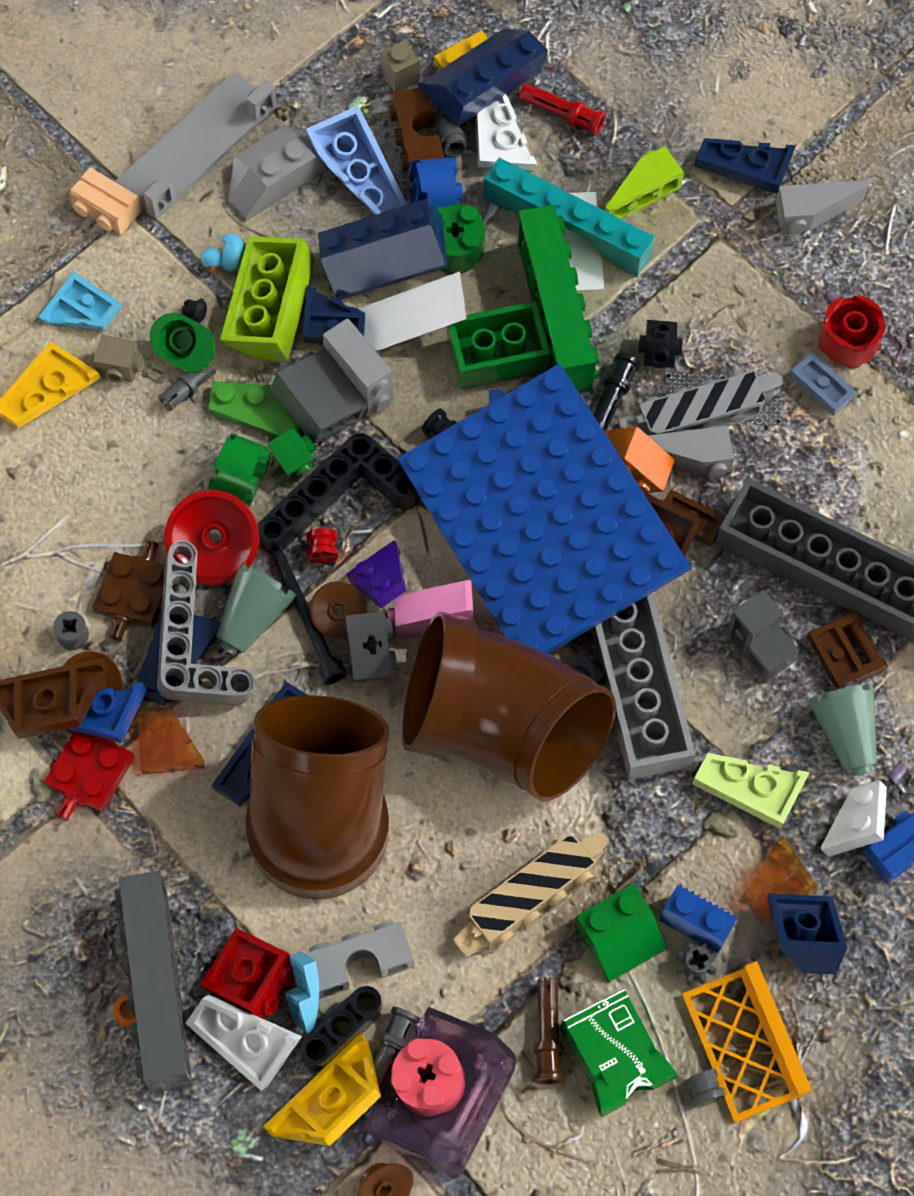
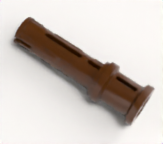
(548, 1048)

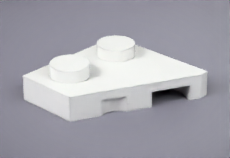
(859, 820)

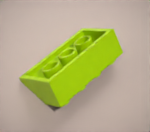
(268, 297)

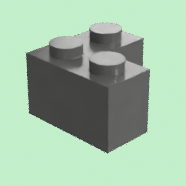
(758, 636)

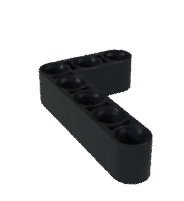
(334, 487)

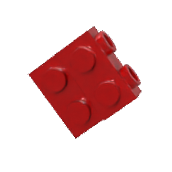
(249, 974)

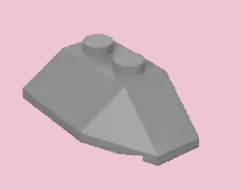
(272, 171)

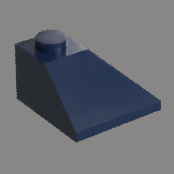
(808, 931)

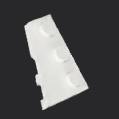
(500, 137)
(243, 1039)

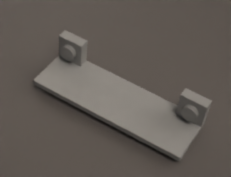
(198, 142)

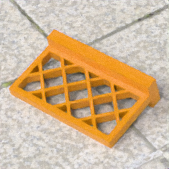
(774, 1031)

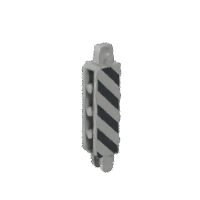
(708, 405)

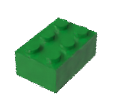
(499, 345)

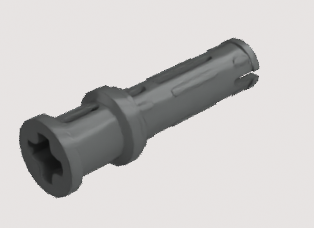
(391, 1044)

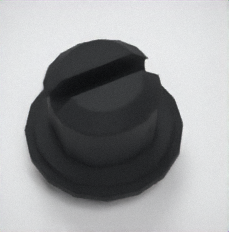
(195, 309)

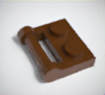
(838, 654)

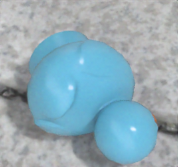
(231, 254)

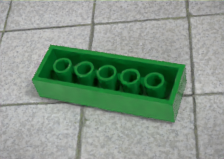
(553, 288)

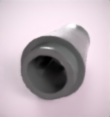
(450, 136)

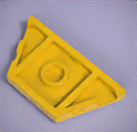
(330, 1099)

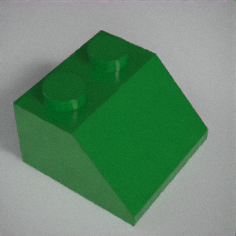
(620, 932)

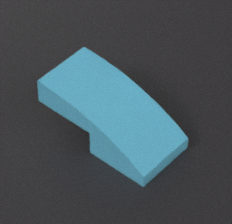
(304, 999)

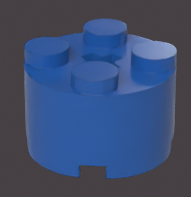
(436, 181)

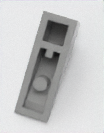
(810, 205)
(699, 450)

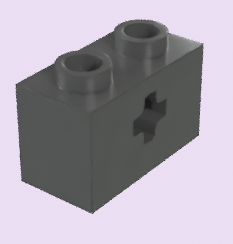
(358, 631)

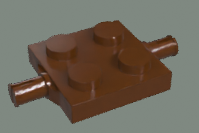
(131, 590)

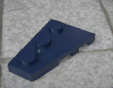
(753, 165)
(203, 634)

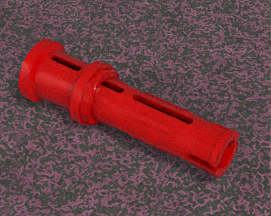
(574, 112)

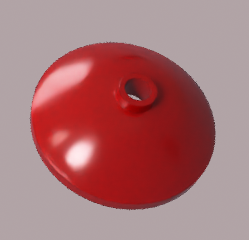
(209, 511)

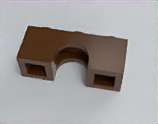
(411, 113)

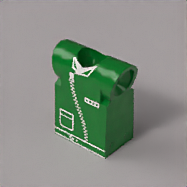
(615, 1051)

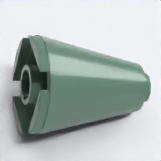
(250, 609)
(849, 725)

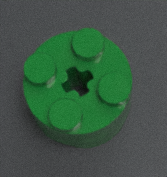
(463, 237)
(239, 468)

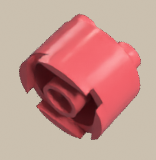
(421, 1059)

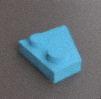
(80, 306)

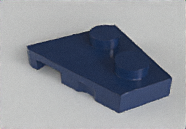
(325, 313)

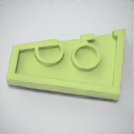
(753, 788)

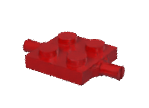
(88, 772)

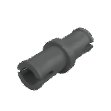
(186, 385)

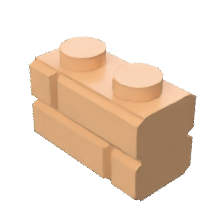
(105, 201)

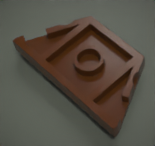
(51, 697)

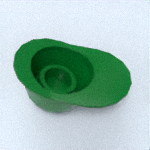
(182, 342)

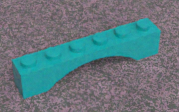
(613, 237)

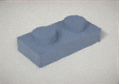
(822, 383)

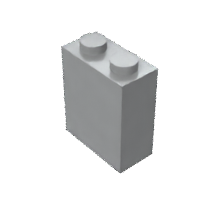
(360, 364)

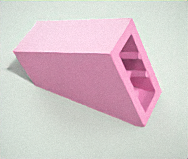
(416, 609)

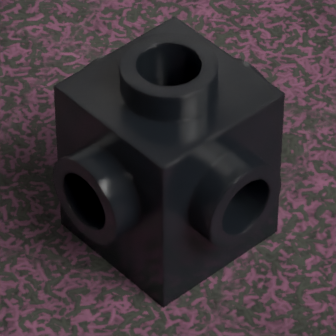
(660, 344)

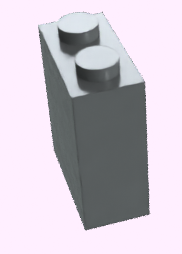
(318, 395)

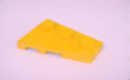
(44, 384)

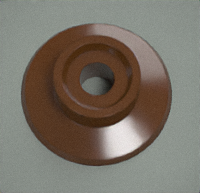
(332, 595)
(386, 1180)

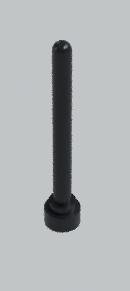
(330, 669)

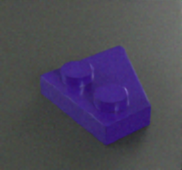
(380, 575)

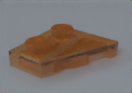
(779, 874)

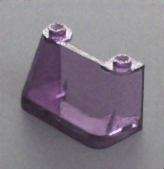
(451, 1137)

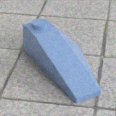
(356, 159)

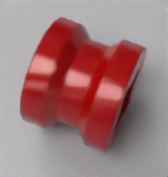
(322, 545)

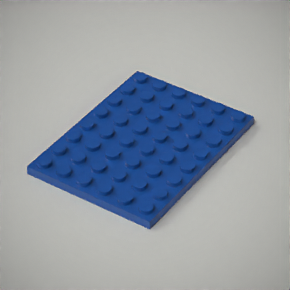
(543, 513)

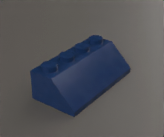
(485, 74)
(383, 249)

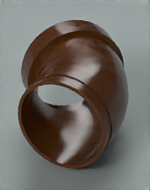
(504, 707)
(317, 795)

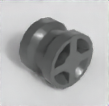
(74, 637)
(705, 1088)

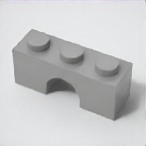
(384, 946)

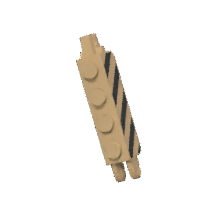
(530, 892)

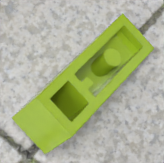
(650, 180)

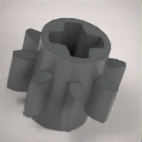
(700, 954)

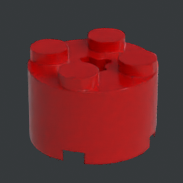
(852, 331)

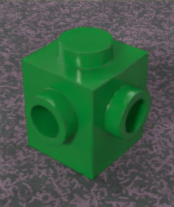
(293, 451)

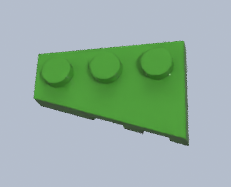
(250, 406)

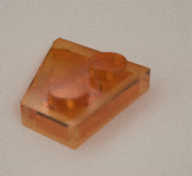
(165, 743)

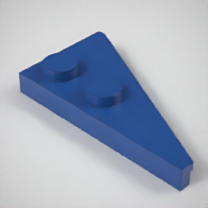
(112, 712)

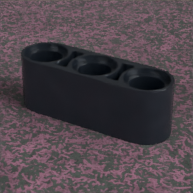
(347, 1012)

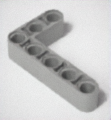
(181, 636)

